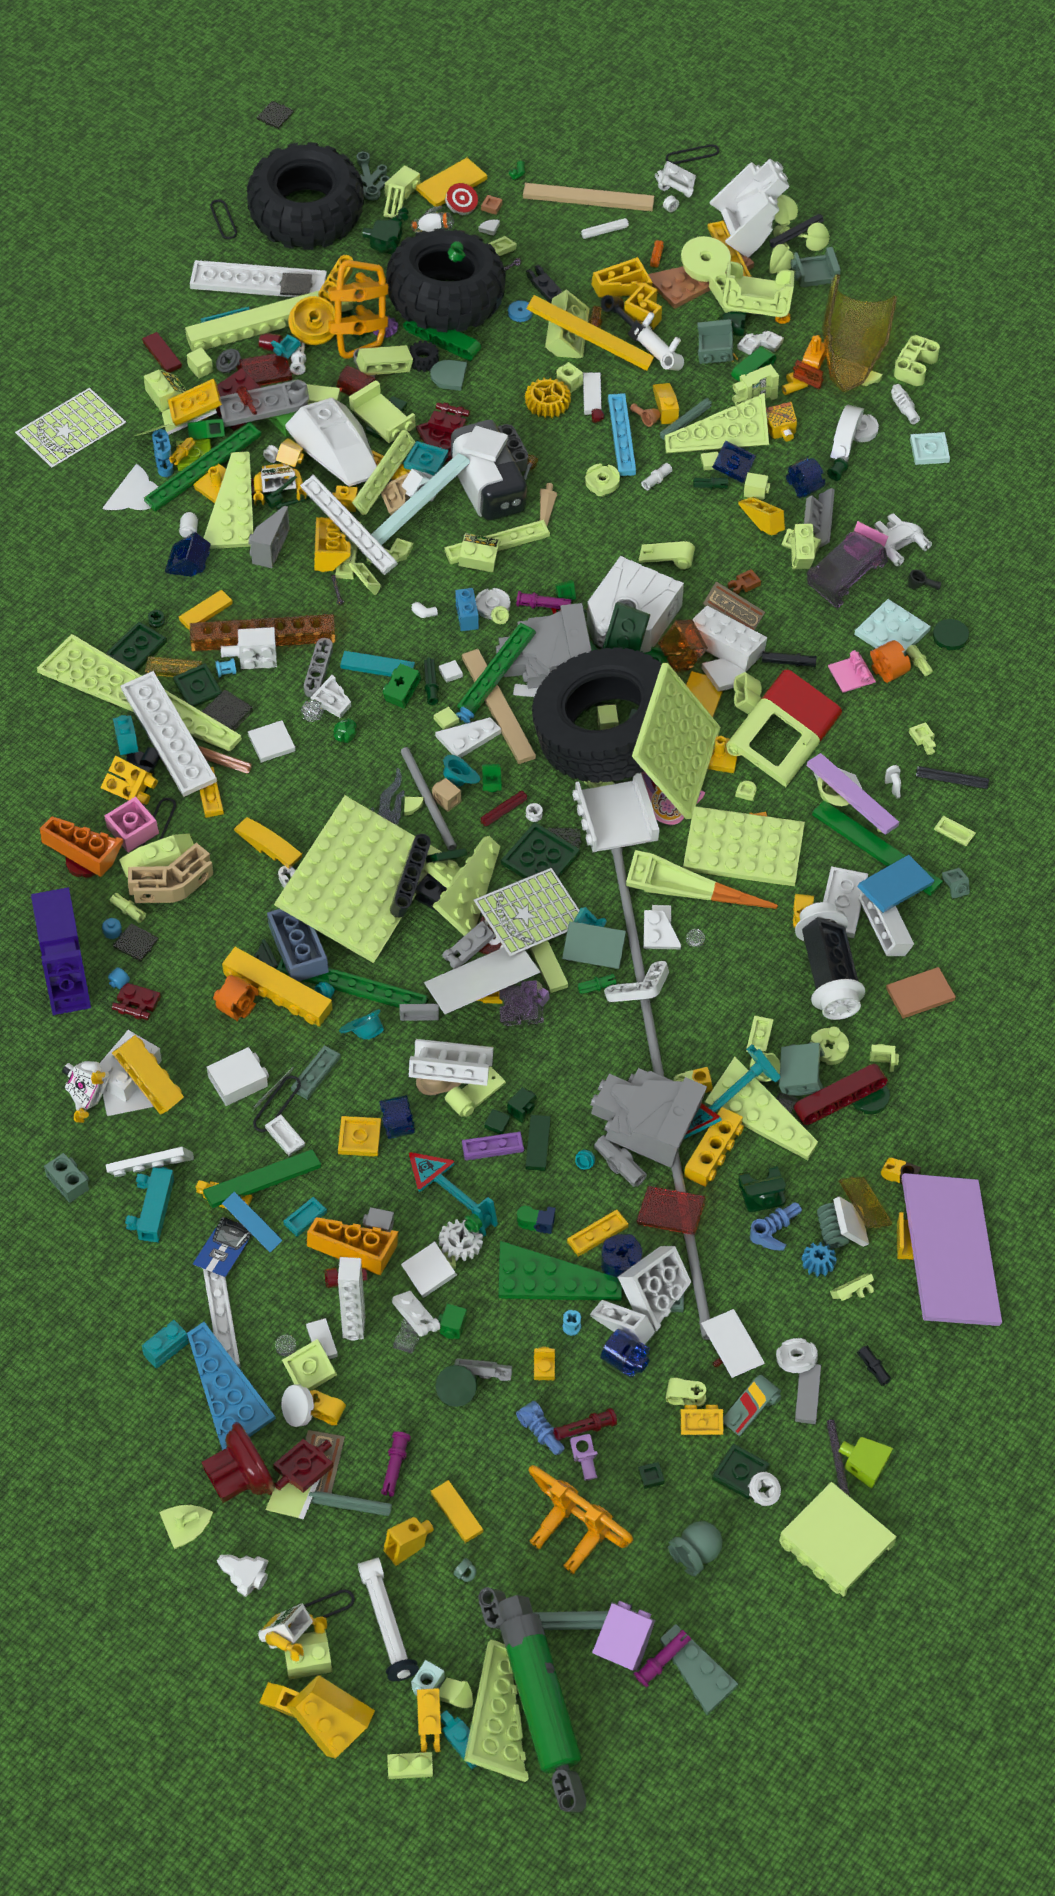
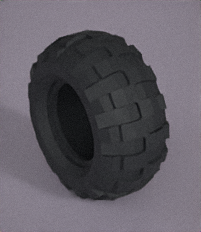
(305, 169)
(445, 304)

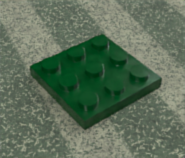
(538, 852)

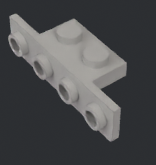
(820, 515)

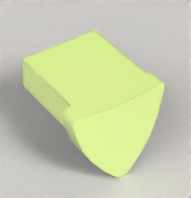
(456, 1693)

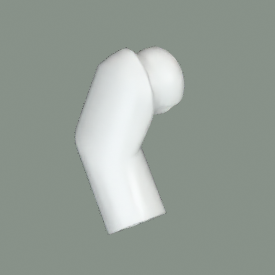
(422, 611)

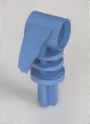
(770, 1224)
(533, 1417)

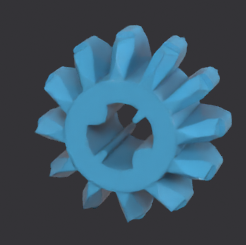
(819, 1259)

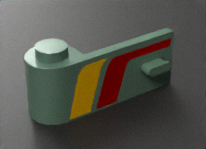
(751, 1403)

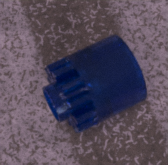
(625, 1353)

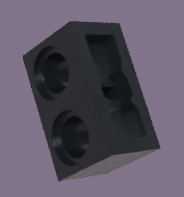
(426, 896)

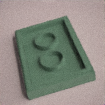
(594, 945)

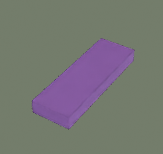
(492, 1146)

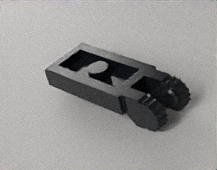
(543, 283)

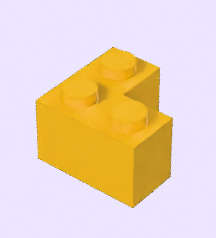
(642, 302)

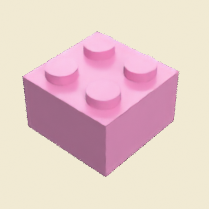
(132, 824)

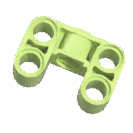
(916, 349)

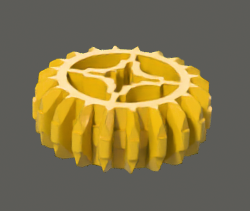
(547, 397)

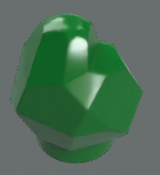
(345, 730)

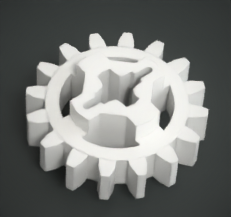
(450, 1240)

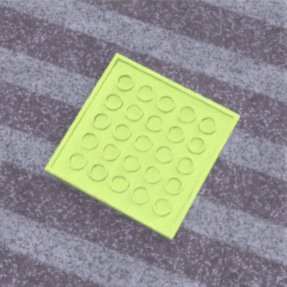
(676, 741)

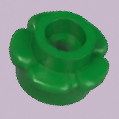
(473, 1223)

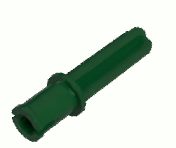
(431, 685)

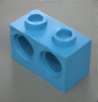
(466, 609)

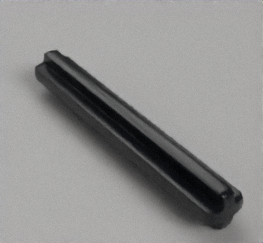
(795, 231)
(952, 777)

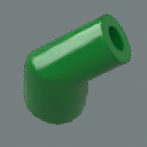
(519, 172)

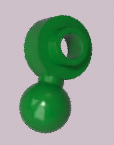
(456, 251)

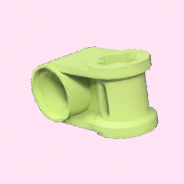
(684, 1392)

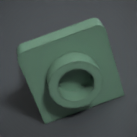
(957, 881)

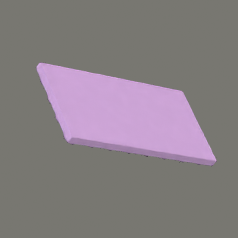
(951, 1250)

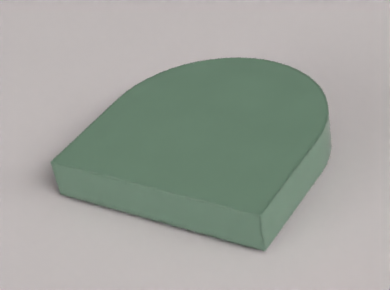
(449, 374)

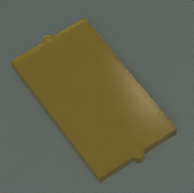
(865, 1202)

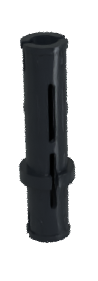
(789, 659)

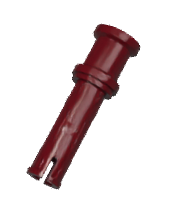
(594, 1421)

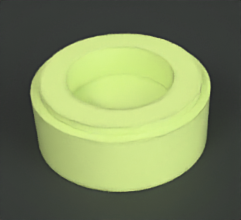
(499, 615)

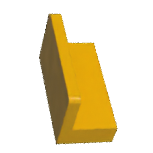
(904, 1244)

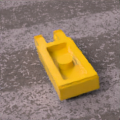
(429, 1716)

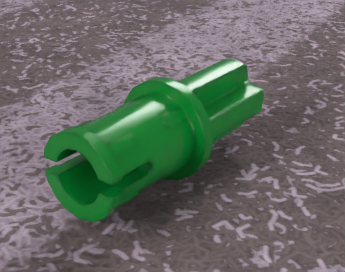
(596, 984)

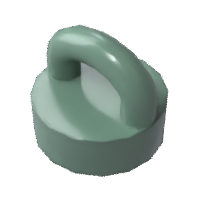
(463, 1568)

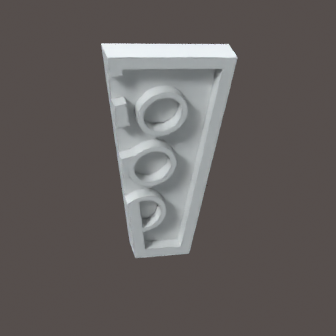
(149, 1161)

